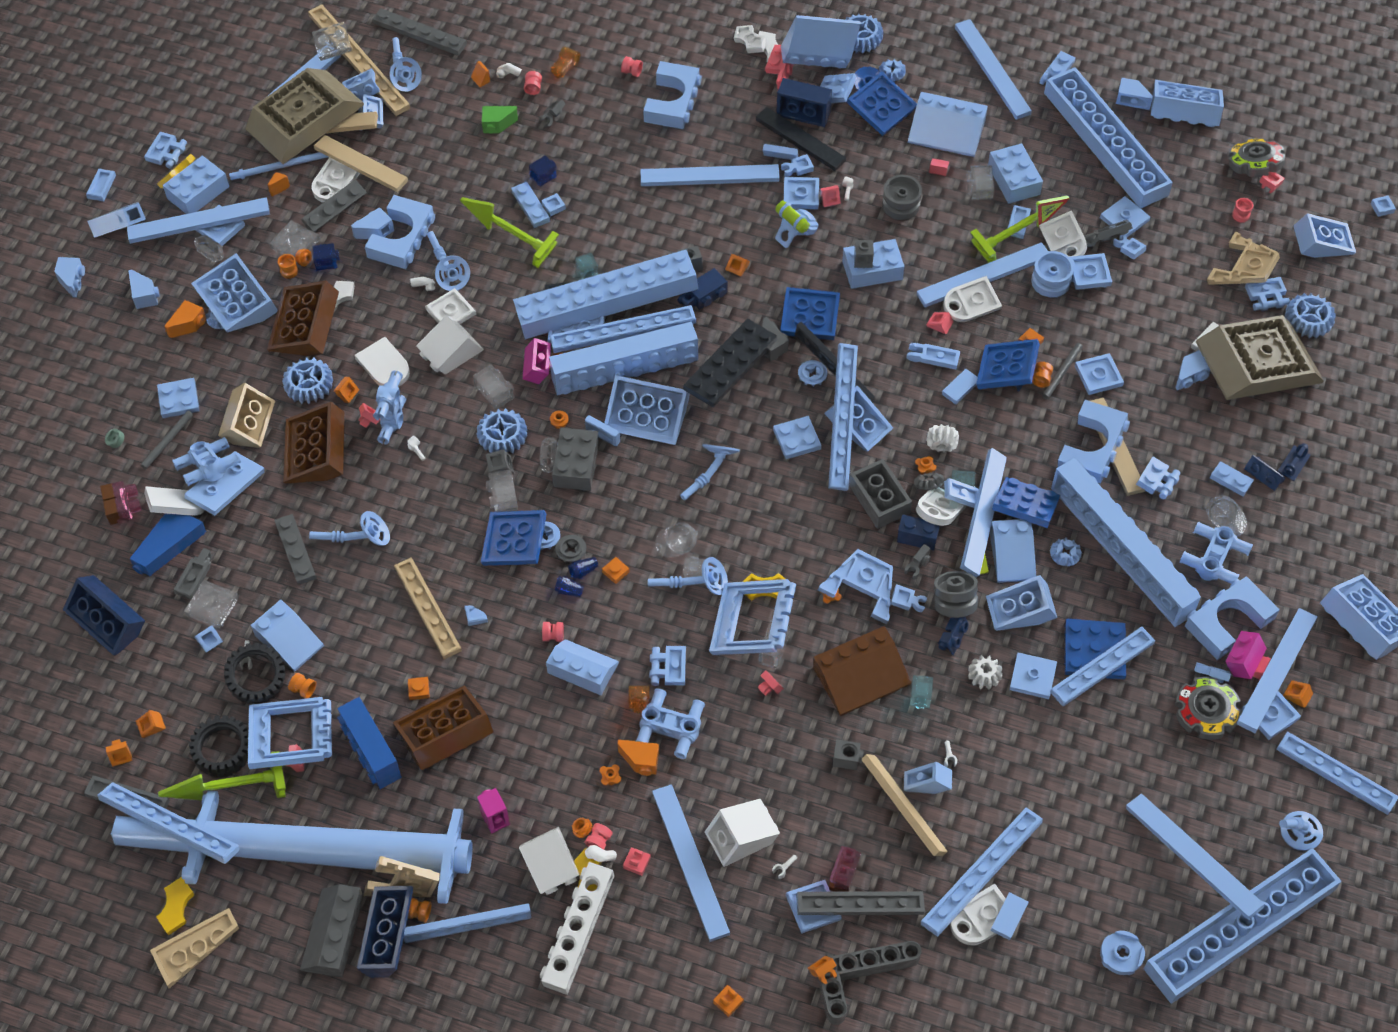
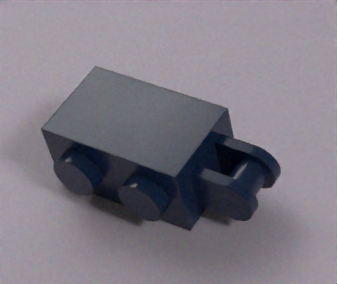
(710, 287)

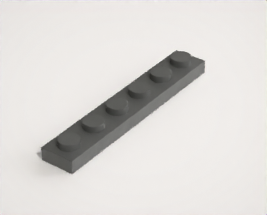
(419, 31)
(860, 903)

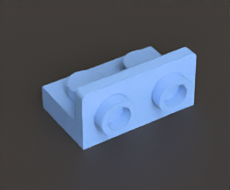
(362, 84)
(373, 104)

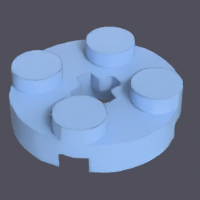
(1122, 965)

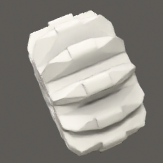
(942, 438)
(983, 665)

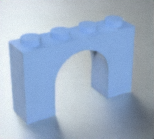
(674, 112)
(401, 251)
(1108, 422)
(1242, 596)

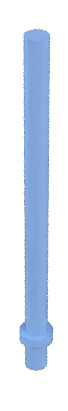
(278, 165)

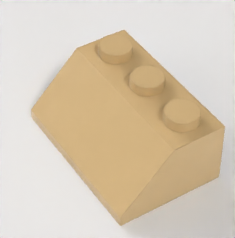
(246, 417)

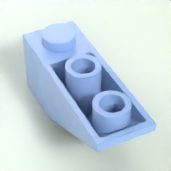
(116, 219)

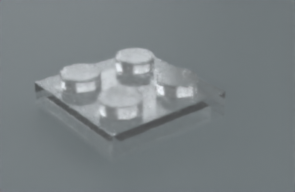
(332, 41)
(293, 238)
(211, 604)

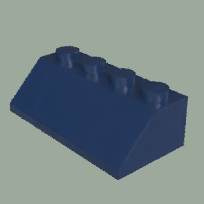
(103, 614)
(384, 930)

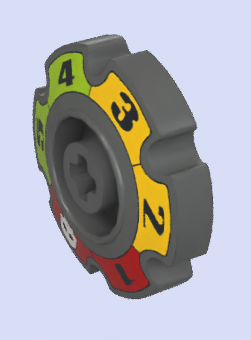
(1256, 157)
(1207, 708)

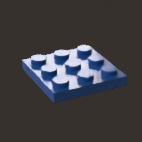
(882, 103)
(814, 309)
(1008, 364)
(1026, 502)
(513, 538)
(1088, 640)

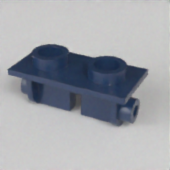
(1295, 461)
(1264, 472)
(952, 640)

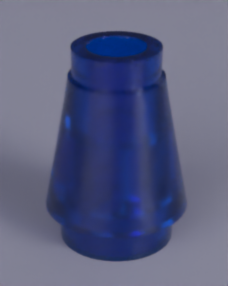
(581, 568)
(568, 587)

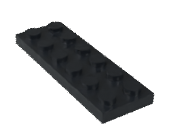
(730, 362)

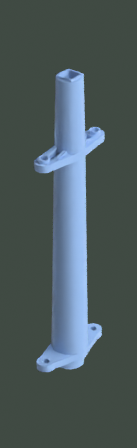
(312, 845)

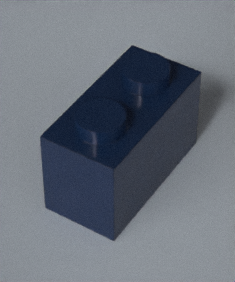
(917, 532)

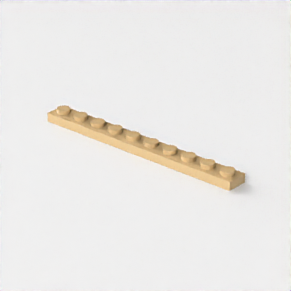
(362, 63)

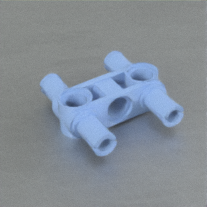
(389, 407)
(205, 459)
(1216, 553)
(671, 723)

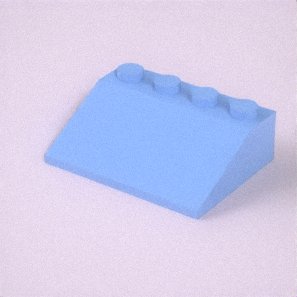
(820, 41)
(1187, 103)
(947, 124)
(234, 295)
(646, 409)
(1365, 615)

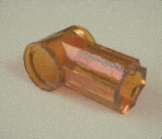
(567, 58)
(638, 697)

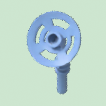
(404, 73)
(450, 271)
(701, 481)
(370, 531)
(707, 578)
(1300, 828)

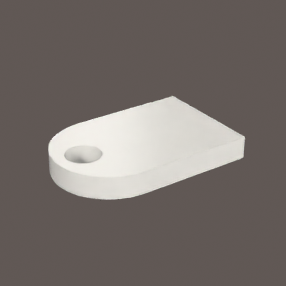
(332, 179)
(1064, 235)
(973, 300)
(381, 360)
(170, 501)
(937, 509)
(979, 916)

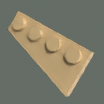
(189, 948)

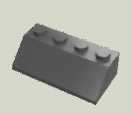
(332, 930)

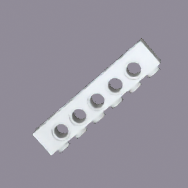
(562, 980)

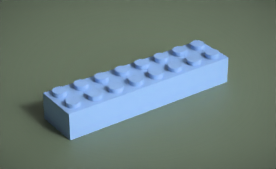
(624, 358)

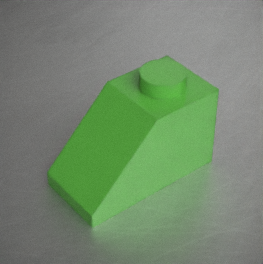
(498, 118)

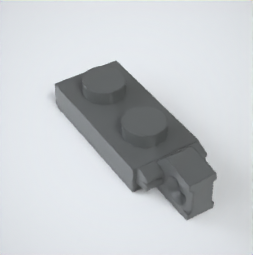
(1106, 232)
(194, 574)

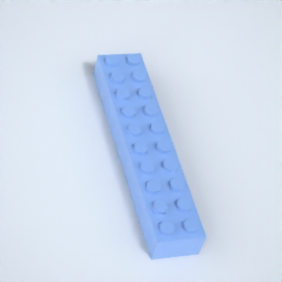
(1108, 138)
(606, 294)
(1125, 542)
(1230, 934)

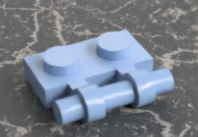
(161, 147)
(1272, 288)
(1152, 476)
(674, 665)

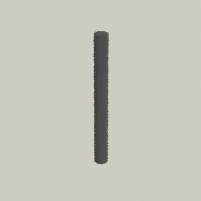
(1063, 369)
(166, 440)

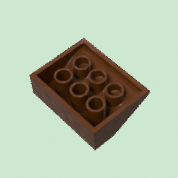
(303, 319)
(314, 445)
(861, 670)
(443, 727)

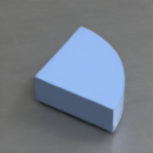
(475, 616)

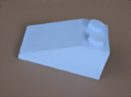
(1323, 237)
(868, 422)
(1013, 550)
(1022, 605)
(286, 635)

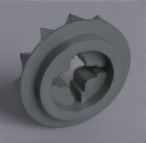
(929, 481)
(571, 541)

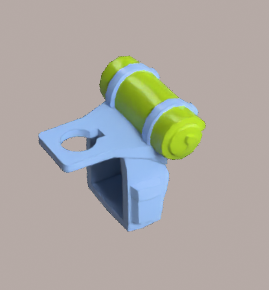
(795, 221)

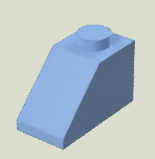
(1133, 94)
(143, 290)
(928, 779)

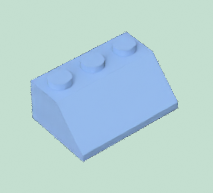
(581, 666)

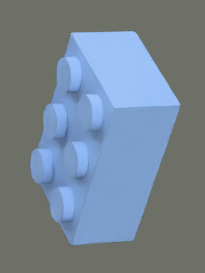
(1015, 173)
(196, 185)
(886, 265)

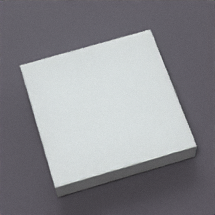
(452, 305)

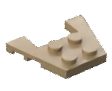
(1252, 266)
(421, 879)

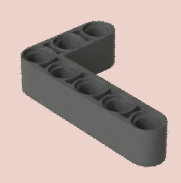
(860, 969)

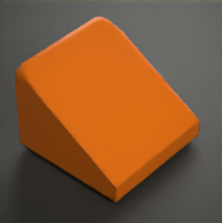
(480, 74)
(278, 183)
(737, 265)
(1298, 693)
(150, 723)

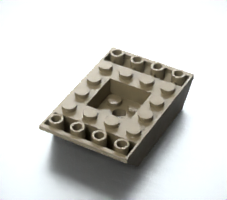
(300, 113)
(1245, 369)

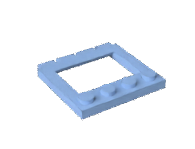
(728, 613)
(259, 732)

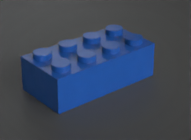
(368, 743)

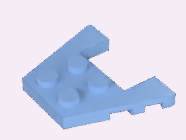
(866, 575)

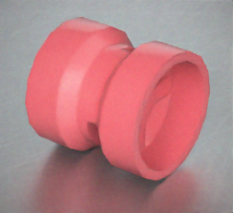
(632, 66)
(532, 82)
(1242, 210)
(553, 631)
(599, 836)

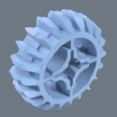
(869, 34)
(1311, 310)
(308, 385)
(490, 431)

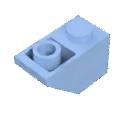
(375, 223)
(69, 274)
(1192, 370)

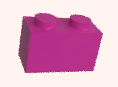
(536, 361)
(1246, 655)
(493, 810)

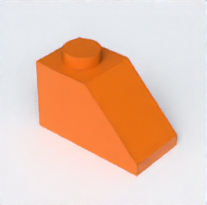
(185, 320)
(640, 756)

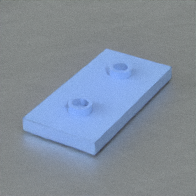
(217, 494)

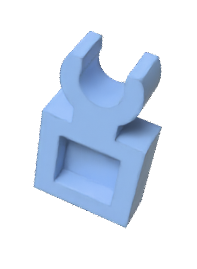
(800, 165)
(1131, 247)
(905, 598)
(1214, 672)

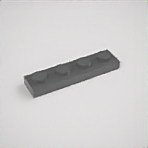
(334, 206)
(295, 549)
(98, 784)

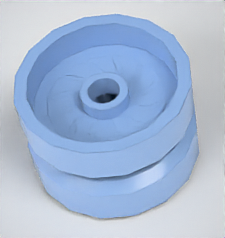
(1052, 274)

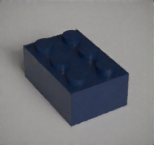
(804, 102)

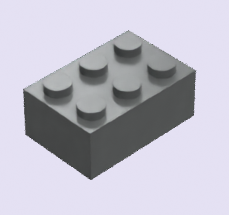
(575, 459)
(880, 493)

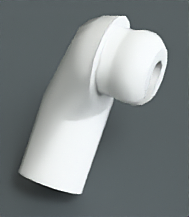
(506, 69)
(423, 281)
(600, 855)

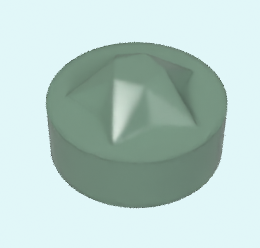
(114, 438)

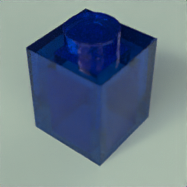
(543, 170)
(325, 256)

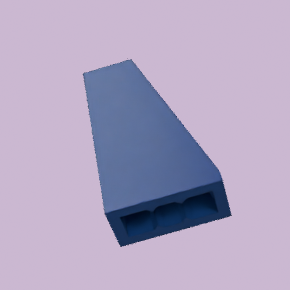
(166, 541)

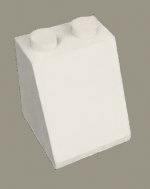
(448, 346)
(741, 831)
(549, 861)

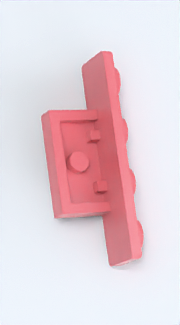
(776, 66)

